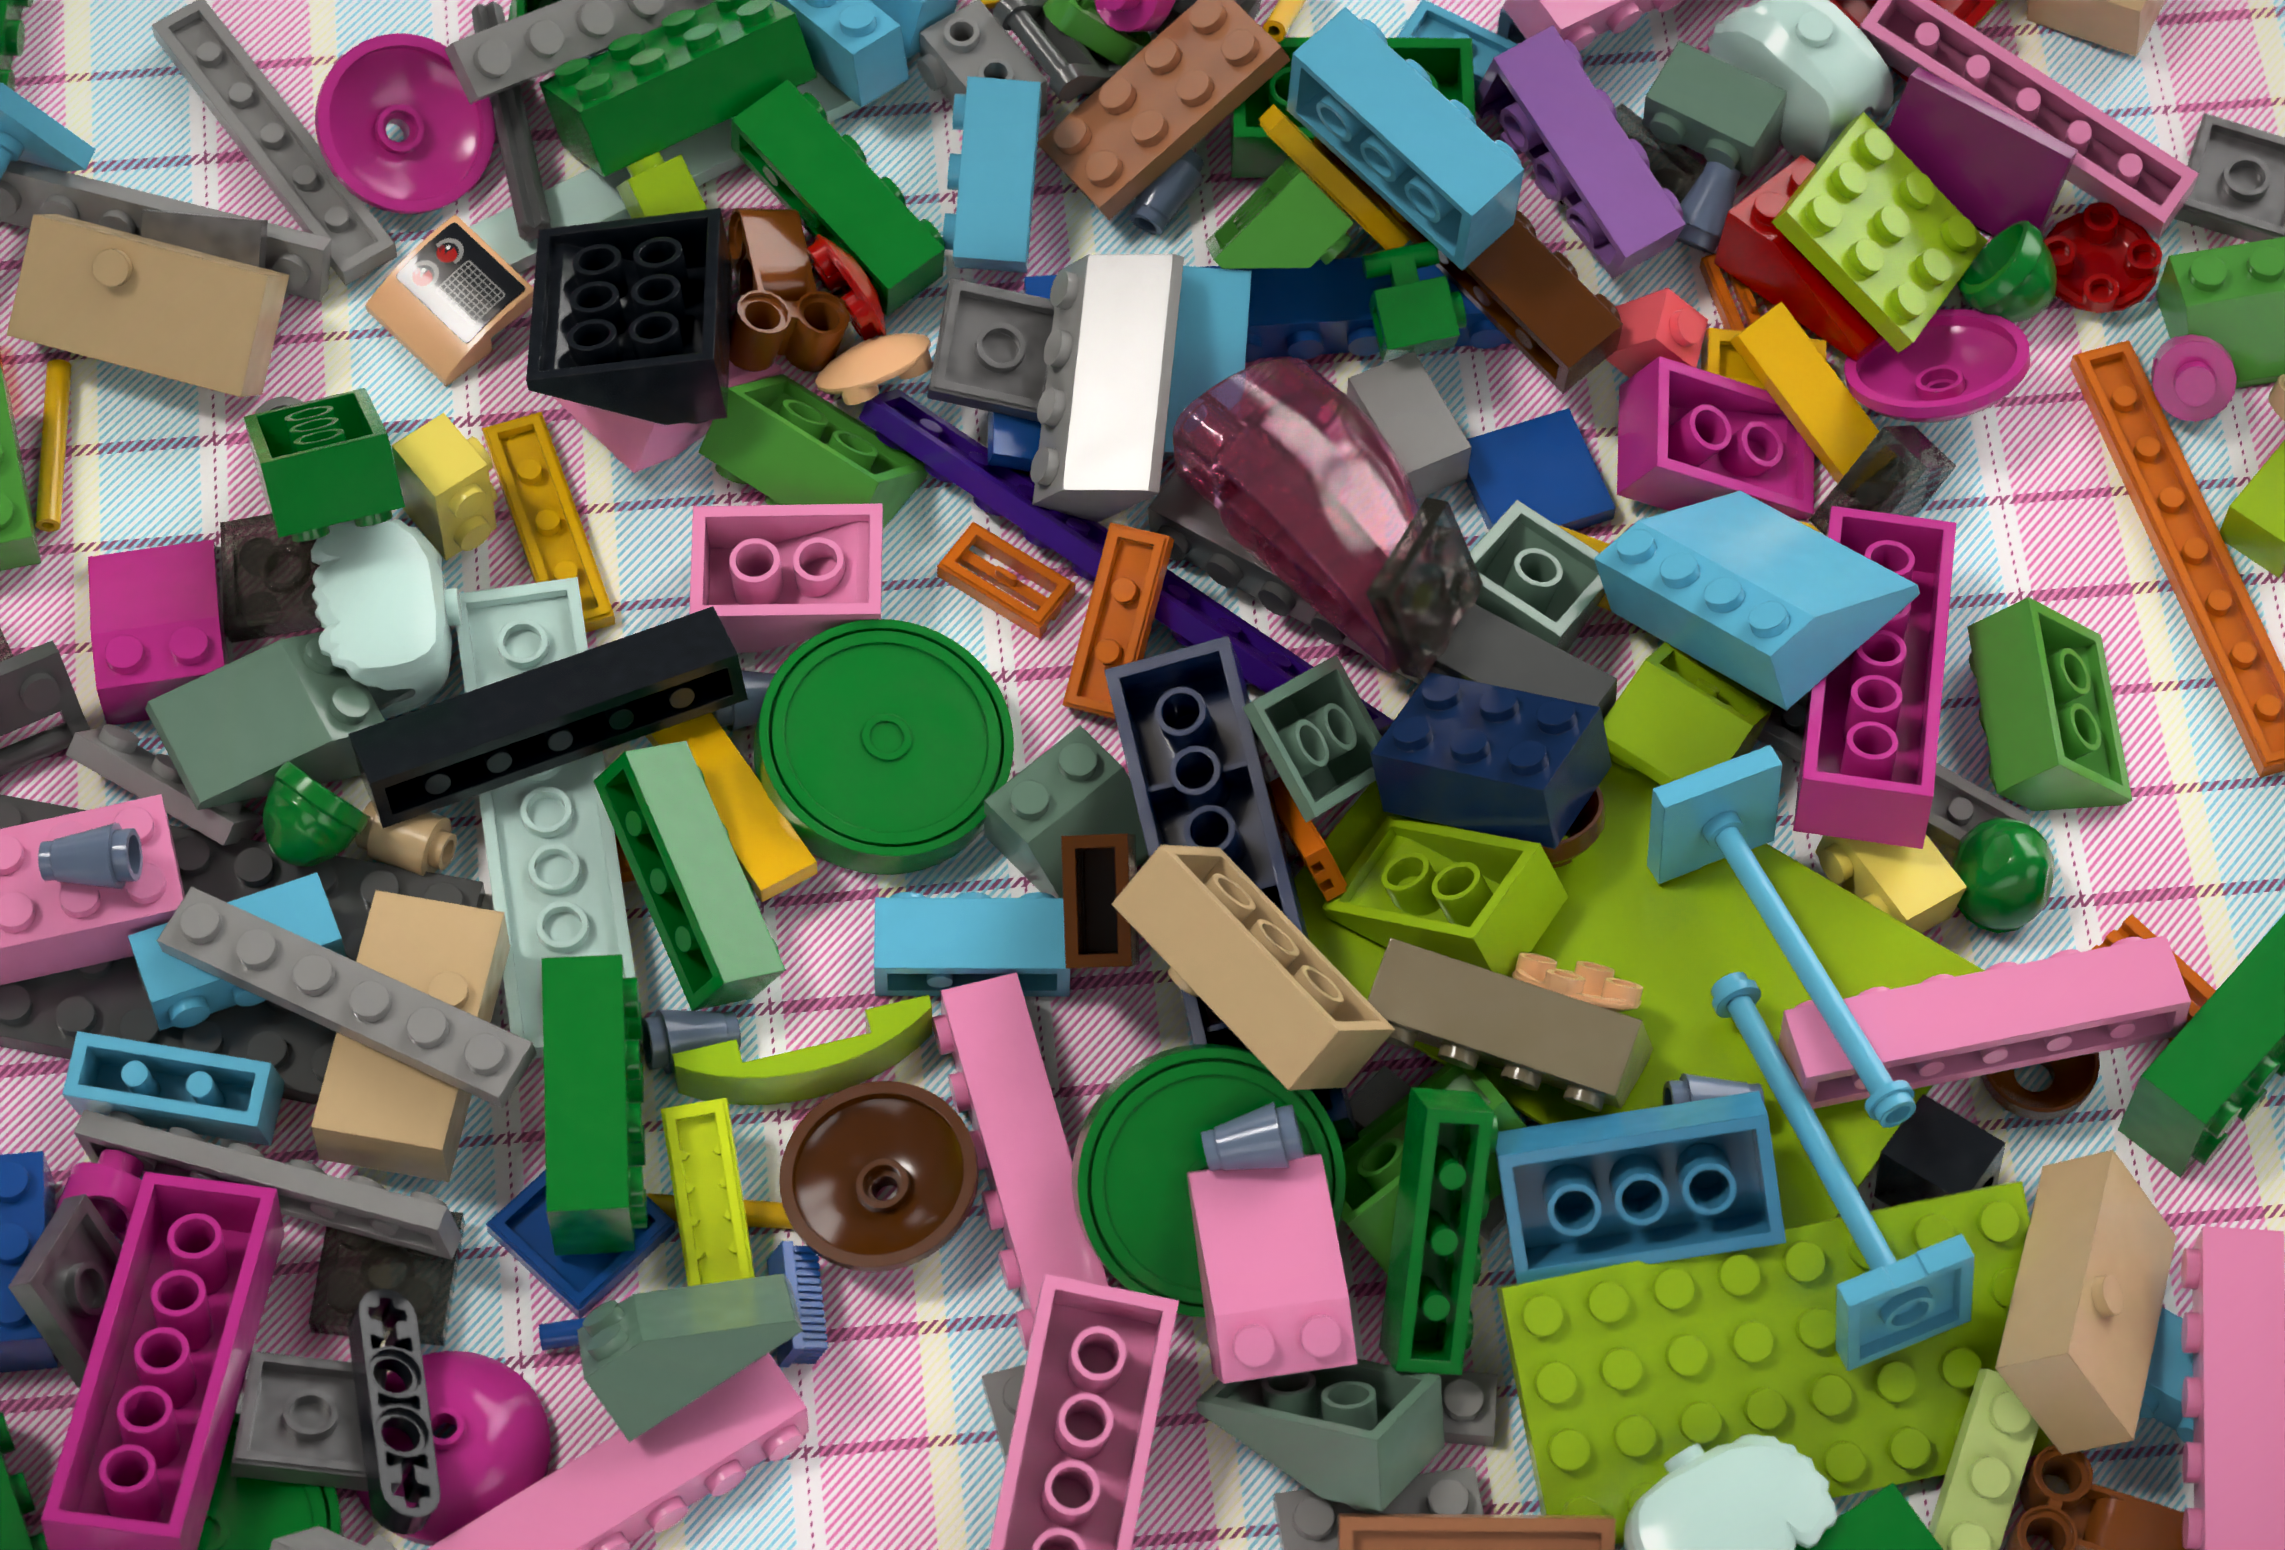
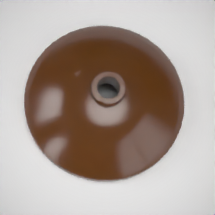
(873, 1140)

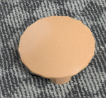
(875, 361)
(1588, 982)

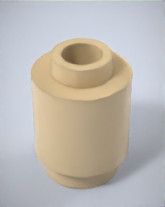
(414, 844)

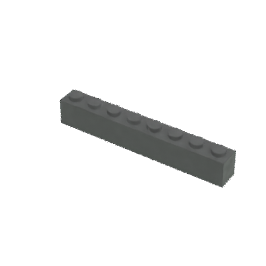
(1479, 649)

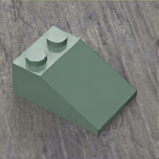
(258, 713)
(1317, 736)
(680, 1343)
(1337, 1430)

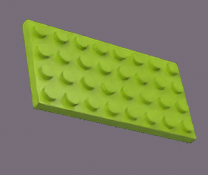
(1708, 1348)

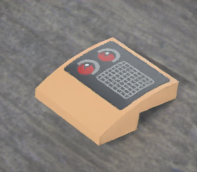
(450, 300)

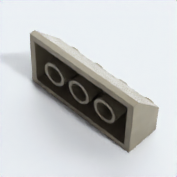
(1509, 1026)

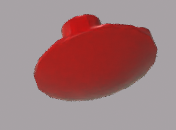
(2103, 260)
(842, 271)

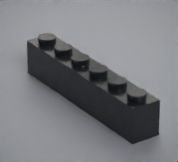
(548, 716)

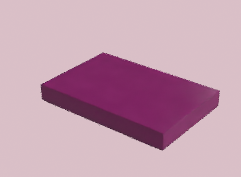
(1979, 155)

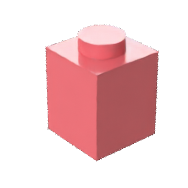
(1658, 327)

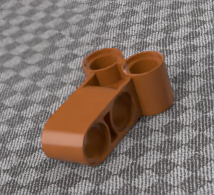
(778, 295)
(2090, 1514)

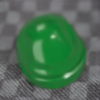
(2011, 275)
(307, 820)
(2005, 874)

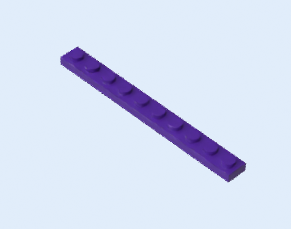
(1009, 493)

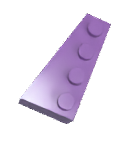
(1580, 151)

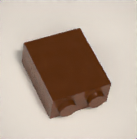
(1093, 877)

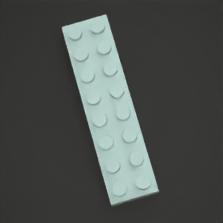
(549, 833)

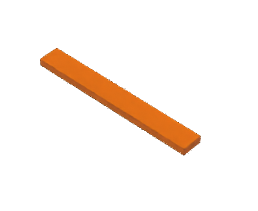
(2188, 547)

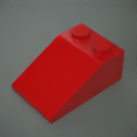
(1776, 270)

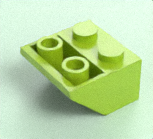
(1682, 718)

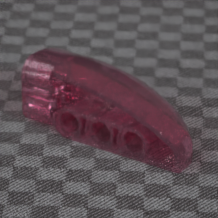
(1301, 487)

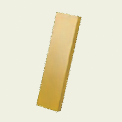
(546, 512)
(760, 835)

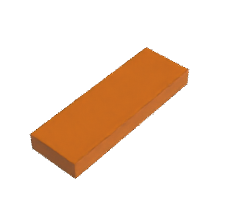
(1117, 614)

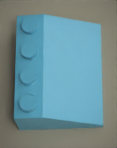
(1750, 592)

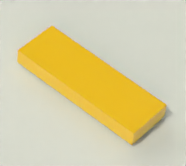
(1331, 178)
(1806, 389)

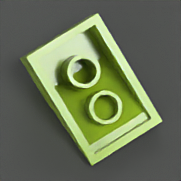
(1451, 893)

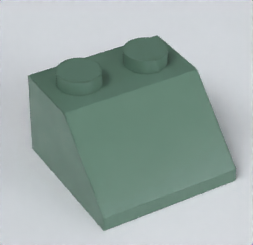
(1715, 110)
(1537, 576)
(1061, 793)

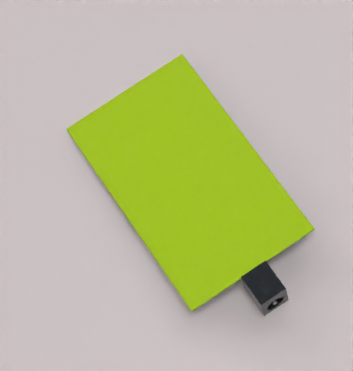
(1677, 946)

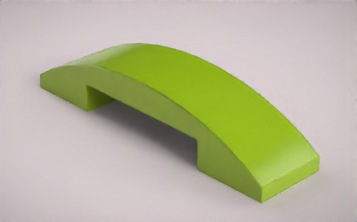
(809, 1072)

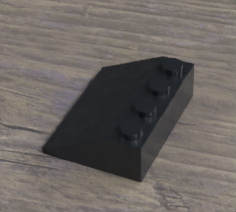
(635, 316)

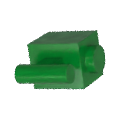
(1412, 312)

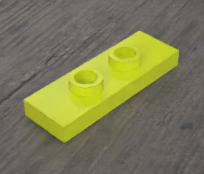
(707, 1192)

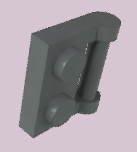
(1067, 62)
(30, 690)

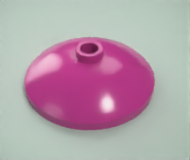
(410, 85)
(1949, 372)
(497, 1445)

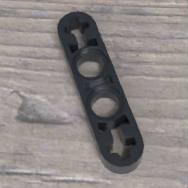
(387, 1409)

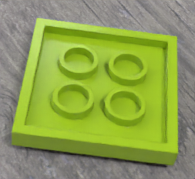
(1880, 232)

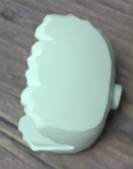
(1813, 56)
(385, 611)
(1733, 1499)

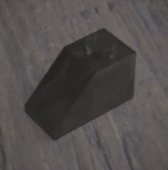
(1890, 476)

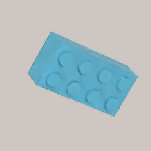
(1405, 137)

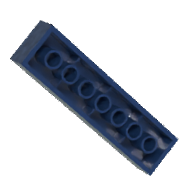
(1207, 785)

